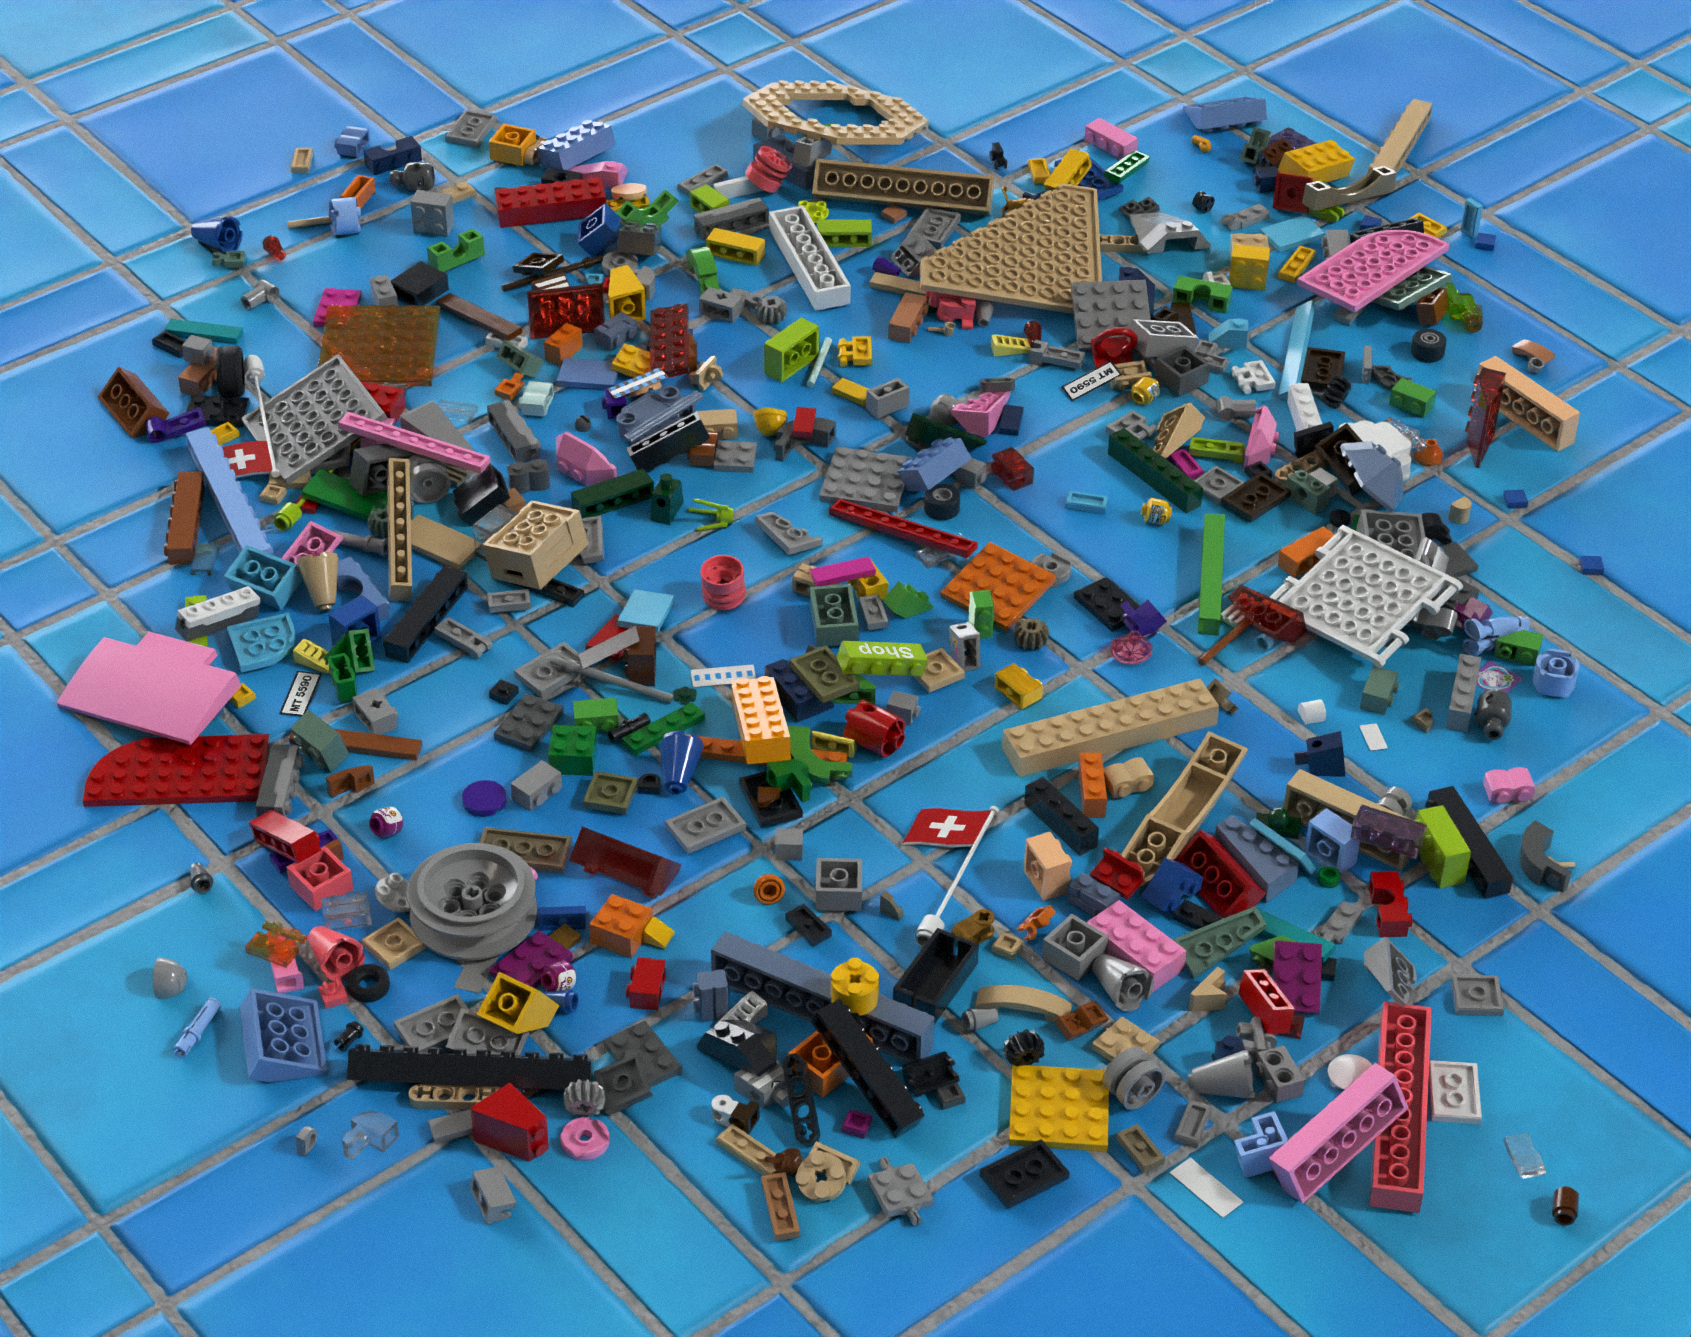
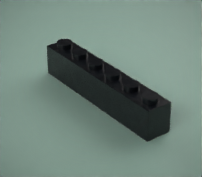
(425, 614)
(1485, 864)
(867, 1068)

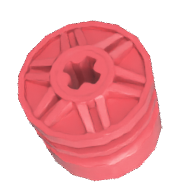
(768, 169)
(723, 582)

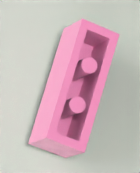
(1110, 138)

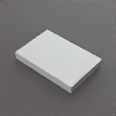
(1454, 1092)

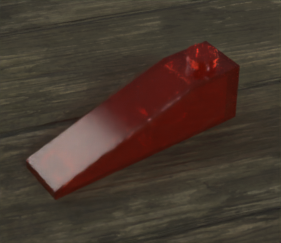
(1269, 614)

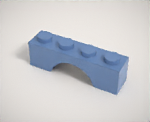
(353, 579)

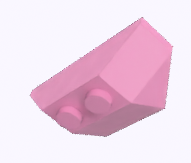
(1262, 438)
(582, 461)

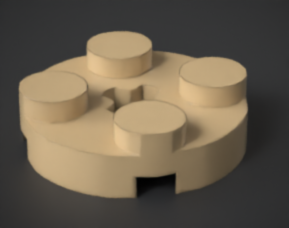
(824, 1190)

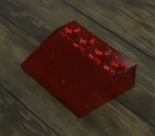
(573, 305)
(1484, 412)

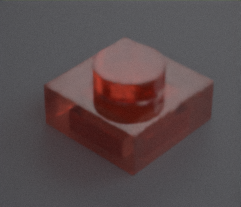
(1296, 1027)

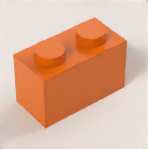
(563, 344)

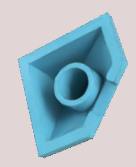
(1230, 334)

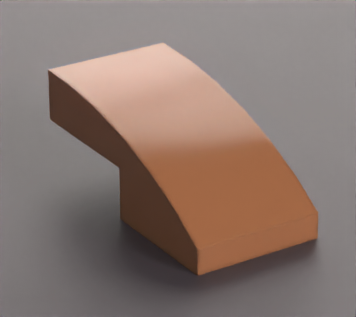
(1532, 350)

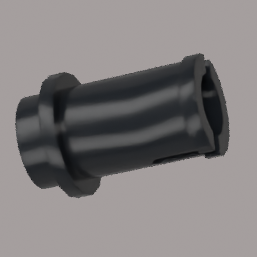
(351, 1033)

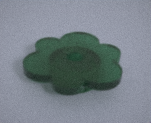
(684, 695)

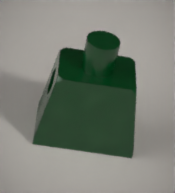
(667, 492)

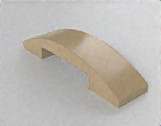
(1023, 999)

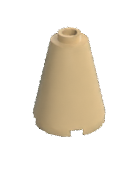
(320, 578)

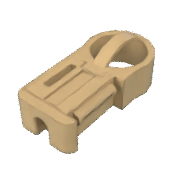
(531, 155)

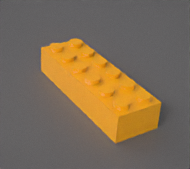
(760, 720)

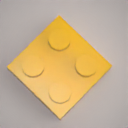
(631, 361)

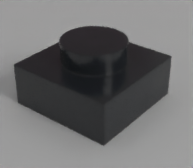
(503, 692)

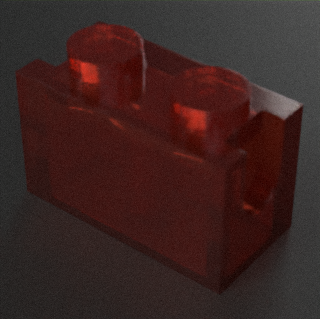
(1012, 469)

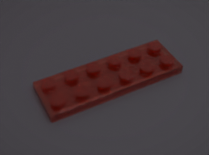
(670, 339)

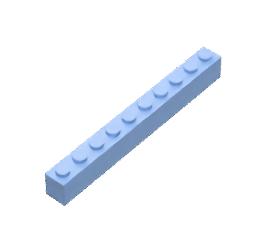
(226, 491)

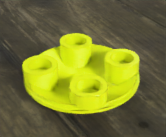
(816, 210)

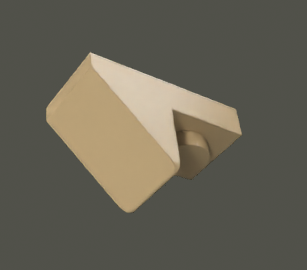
(1209, 993)

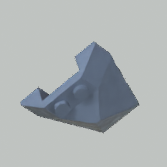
(1376, 472)

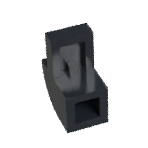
(1435, 528)

